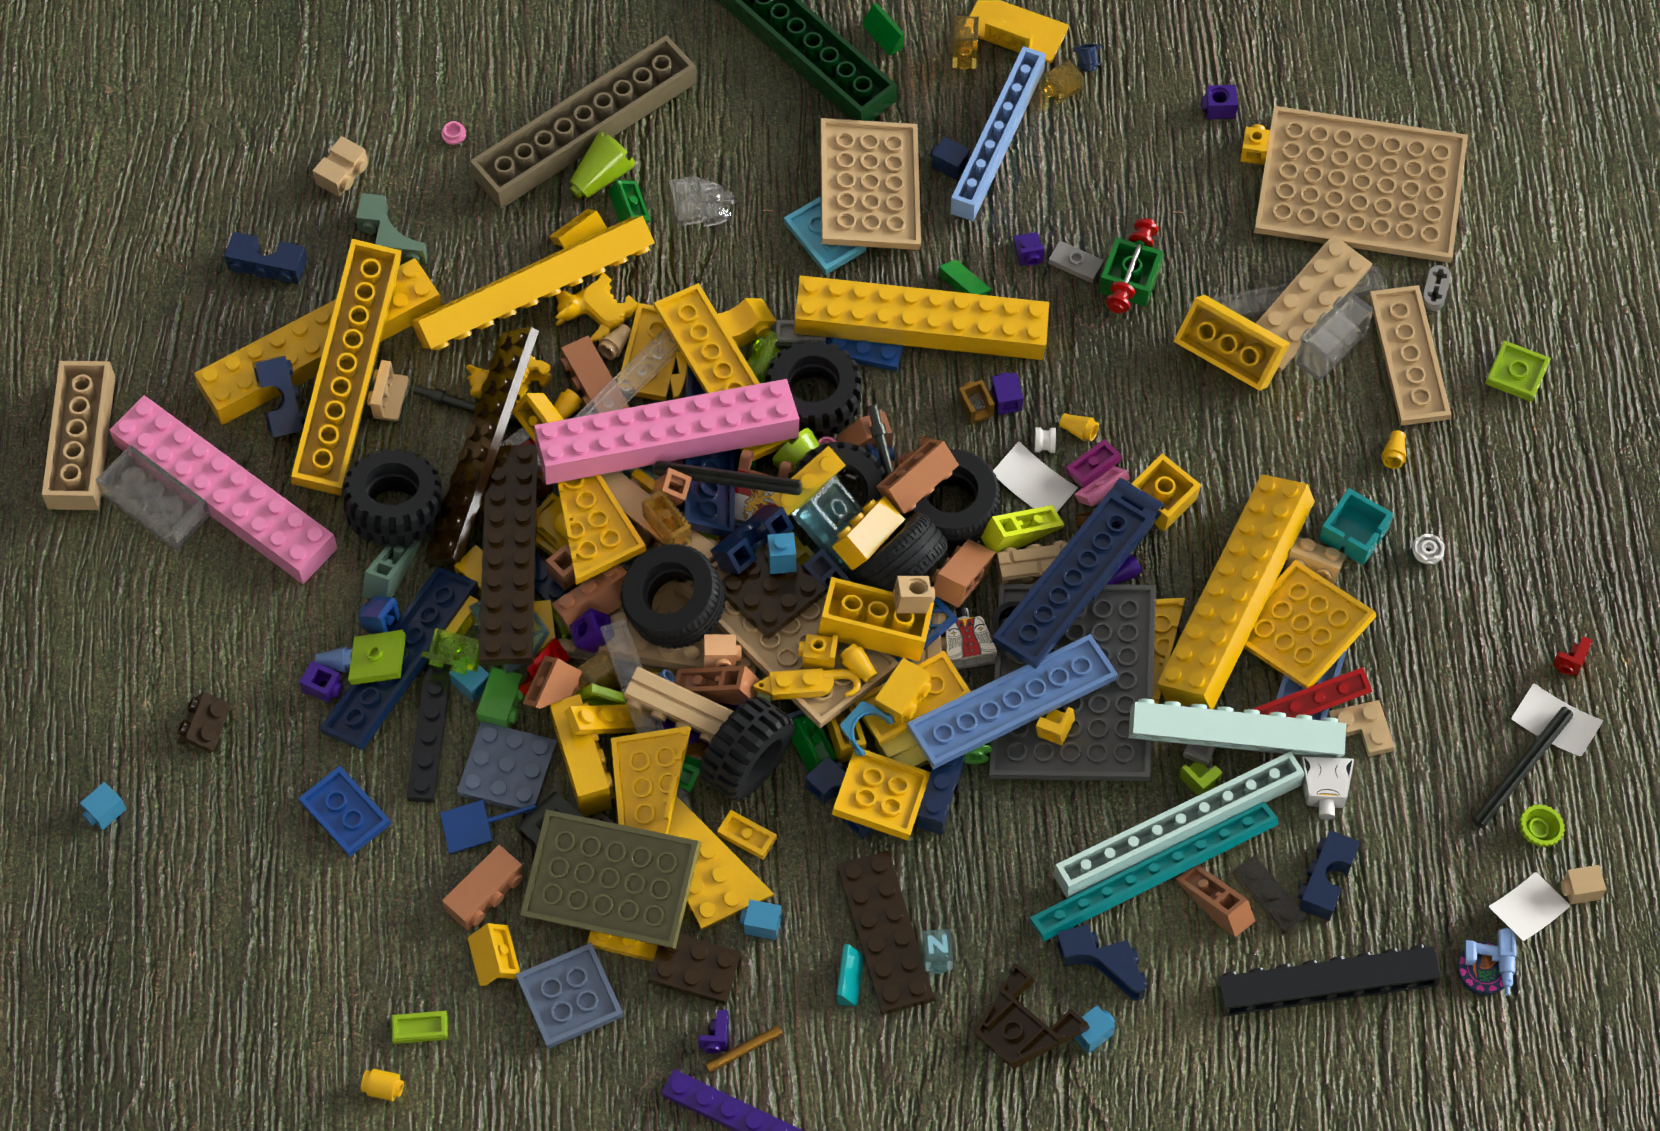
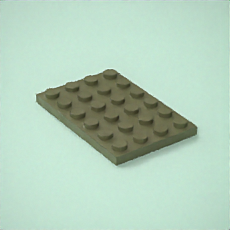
(610, 878)

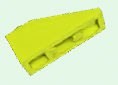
(1020, 528)

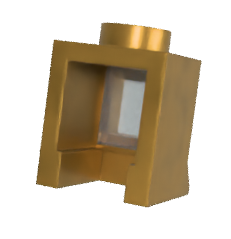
(976, 401)

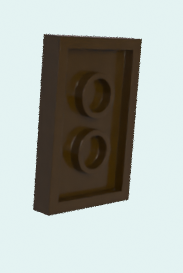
(696, 969)

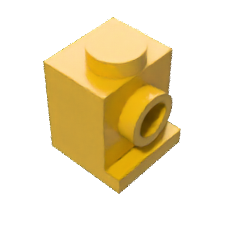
(1255, 141)
(818, 651)

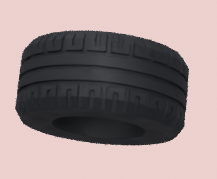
(981, 482)
(907, 552)
(650, 574)

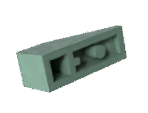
(388, 570)

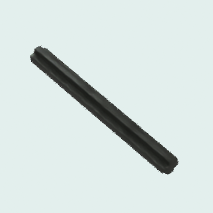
(733, 478)
(1522, 767)

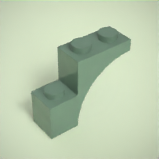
(373, 218)

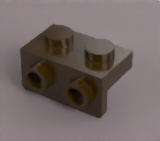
(204, 721)

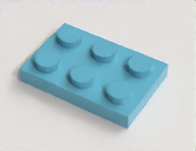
(806, 227)

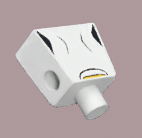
(1326, 783)

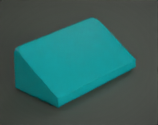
(849, 976)

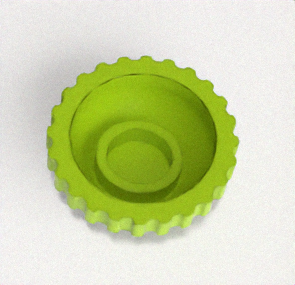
(1541, 825)

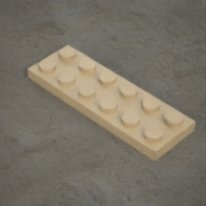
(1313, 291)
(1409, 355)

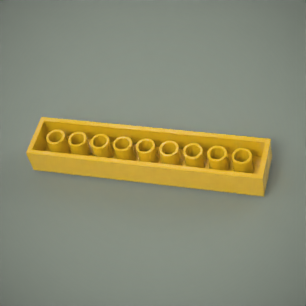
(534, 281)
(921, 317)
(346, 367)
(231, 382)
(1236, 592)

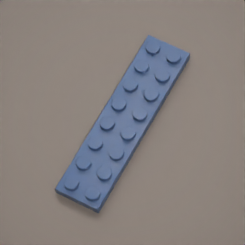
(1011, 701)

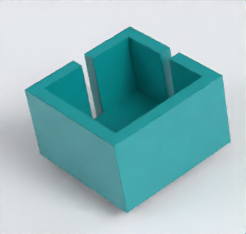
(1356, 526)

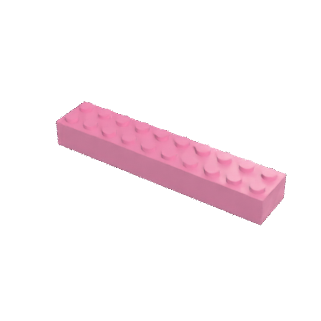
(666, 431)
(231, 492)

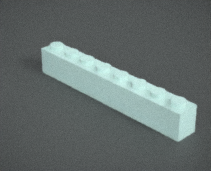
(1236, 729)

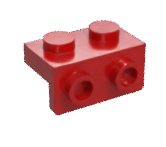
(552, 649)

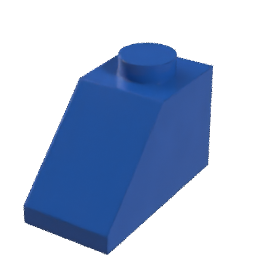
(379, 614)

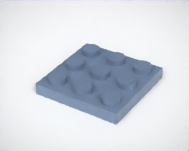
(507, 767)
(569, 995)

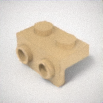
(388, 393)
(1318, 558)

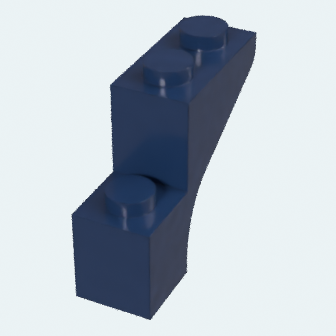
(1115, 961)

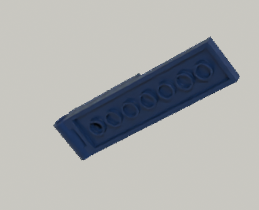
(1078, 572)

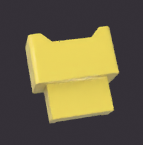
(903, 750)

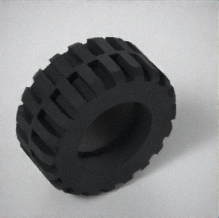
(827, 363)
(857, 460)
(385, 473)
(746, 748)

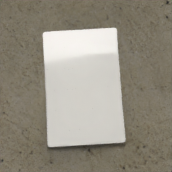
(1033, 479)
(1539, 709)
(1530, 906)

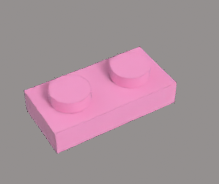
(1100, 487)

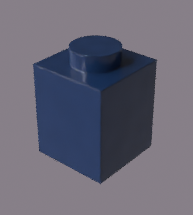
(950, 157)

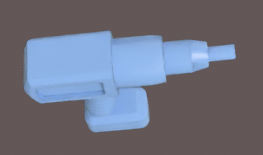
(1503, 953)

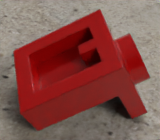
(1573, 662)

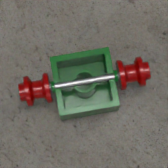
(1132, 268)

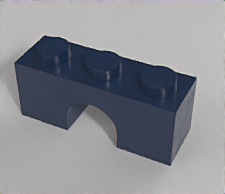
(284, 265)
(286, 416)
(737, 549)
(825, 784)
(938, 795)
(1336, 854)

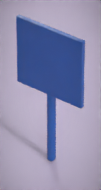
(469, 825)

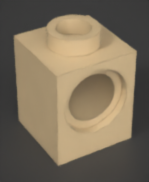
(913, 594)

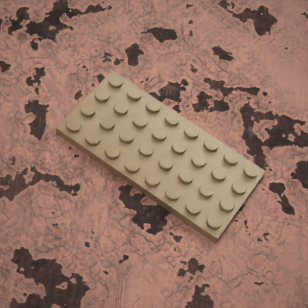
(782, 649)

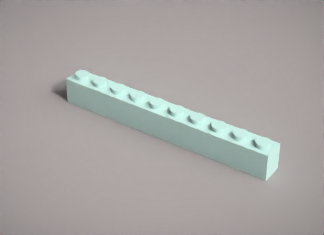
(1178, 824)

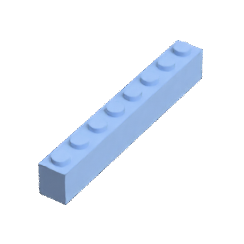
(997, 134)

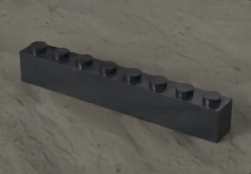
(1328, 980)

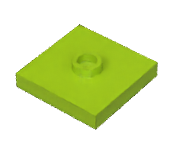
(1518, 371)
(377, 657)

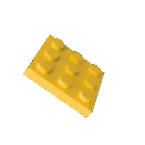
(881, 794)

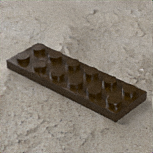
(885, 932)

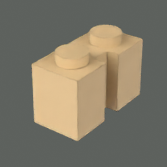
(340, 167)

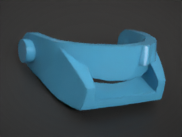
(850, 721)

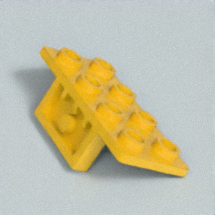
(1018, 27)

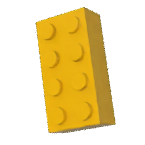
(1231, 342)
(870, 620)
(583, 761)

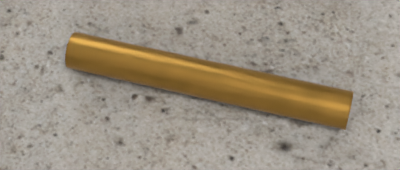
(743, 1048)

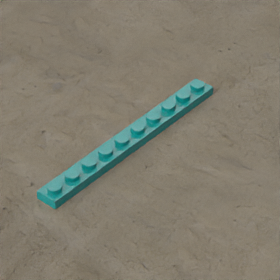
(1154, 871)

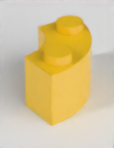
(748, 320)

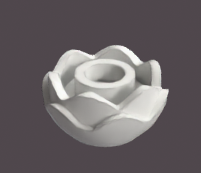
(1431, 542)

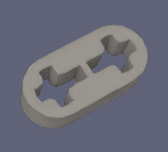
(1441, 288)

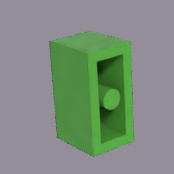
(500, 698)

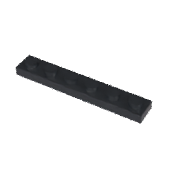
(429, 734)

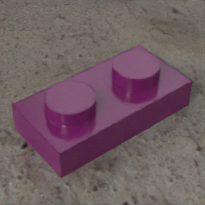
(1093, 463)

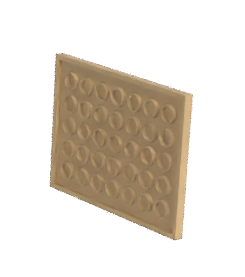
(1362, 182)

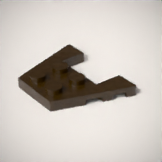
(1015, 1031)

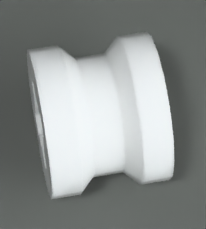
(1045, 440)

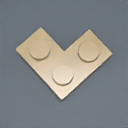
(1370, 723)

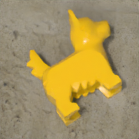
(598, 304)
(536, 371)

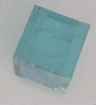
(937, 951)

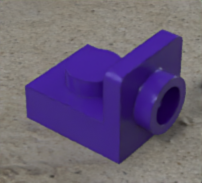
(1028, 249)
(719, 1030)

